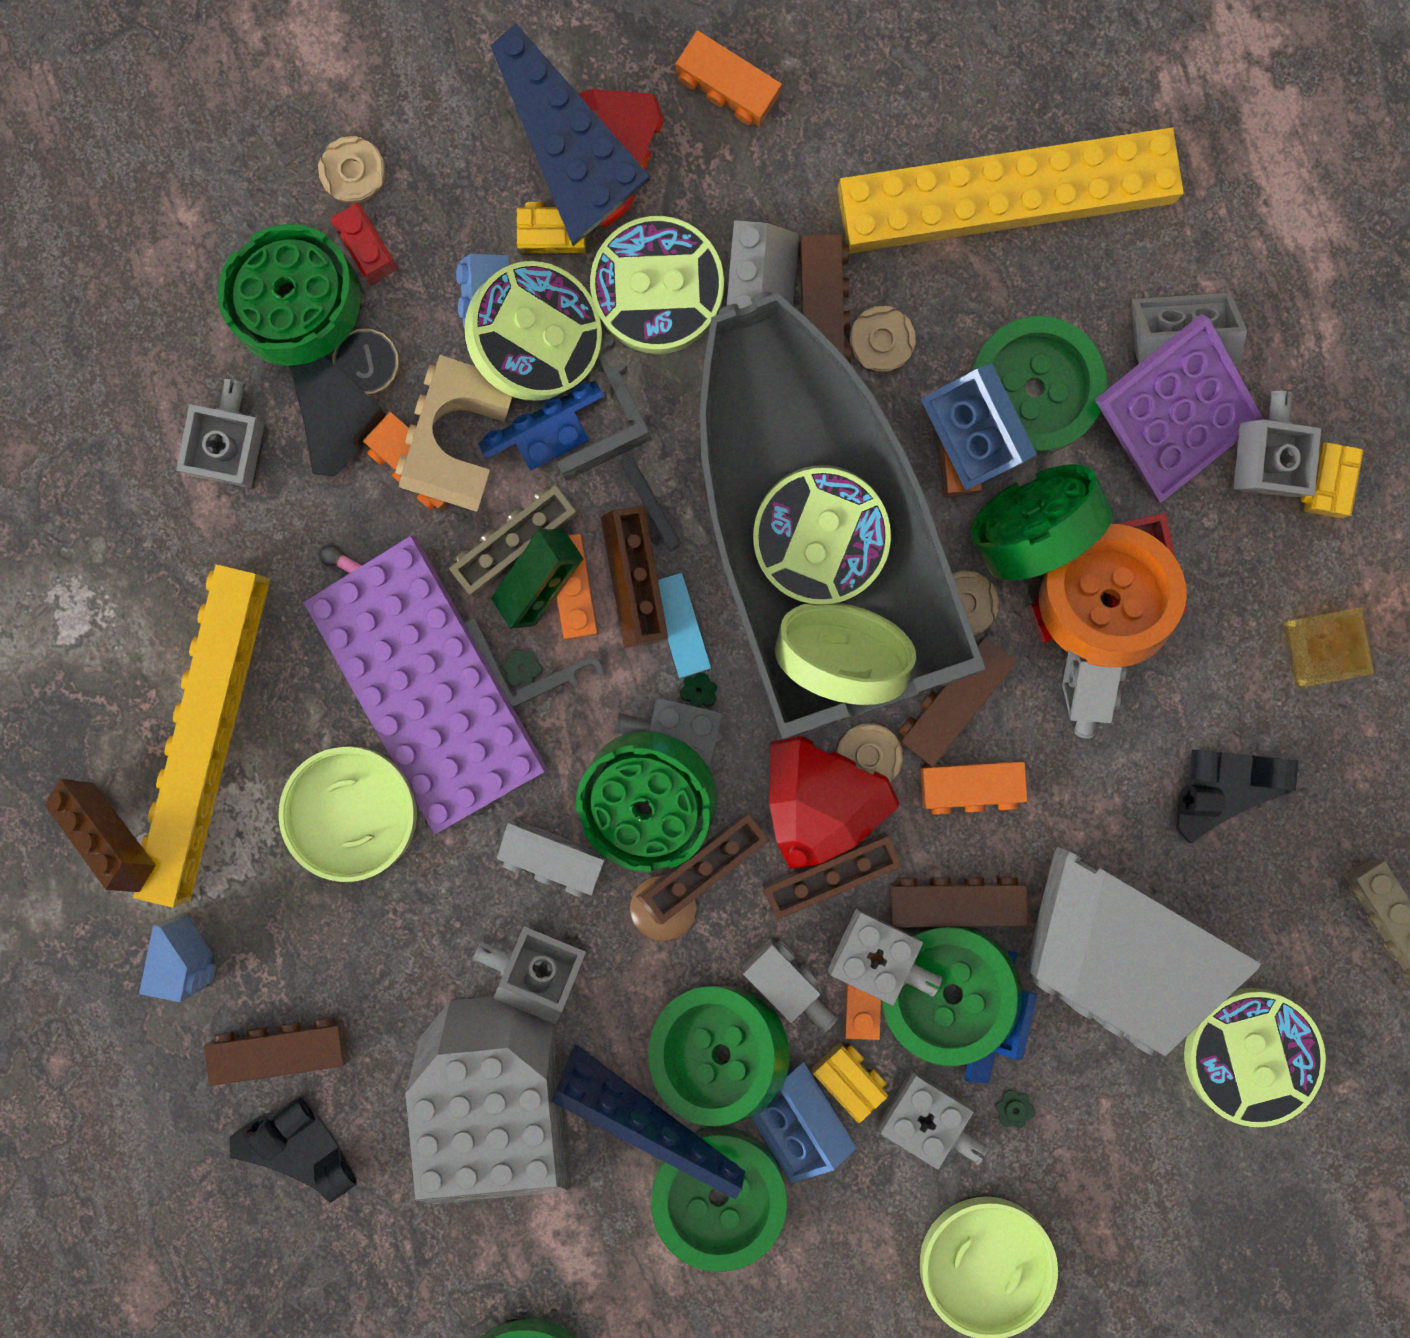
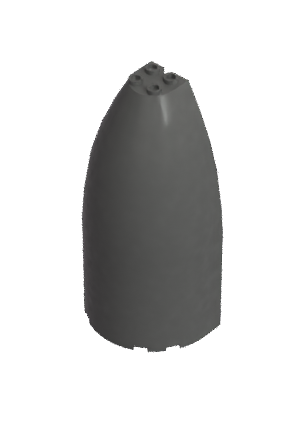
(791, 401)

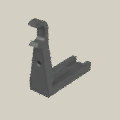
(617, 443)
(536, 688)

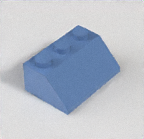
(978, 426)
(176, 961)
(803, 1128)

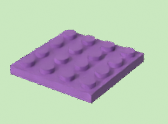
(1179, 408)

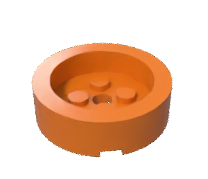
(1131, 569)

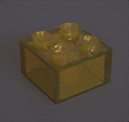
(1328, 647)

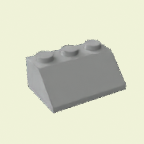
(761, 262)
(1163, 317)
(550, 858)

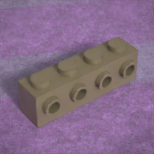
(501, 547)
(1386, 907)

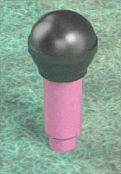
(332, 556)

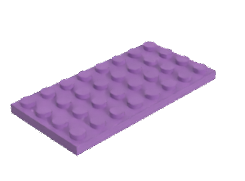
(425, 684)

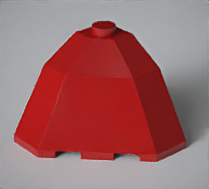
(632, 120)
(822, 801)

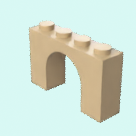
(427, 467)

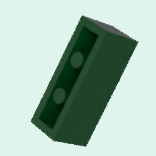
(536, 578)

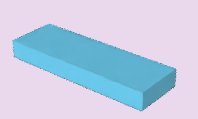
(682, 627)

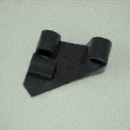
(334, 414)
(1227, 785)
(297, 1146)

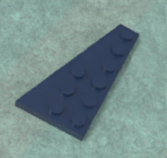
(575, 150)
(617, 1107)

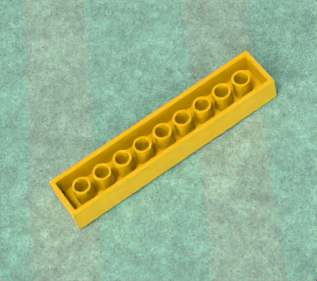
(1010, 190)
(202, 733)

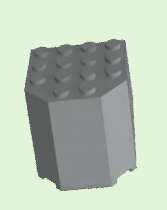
(1128, 958)
(485, 1105)

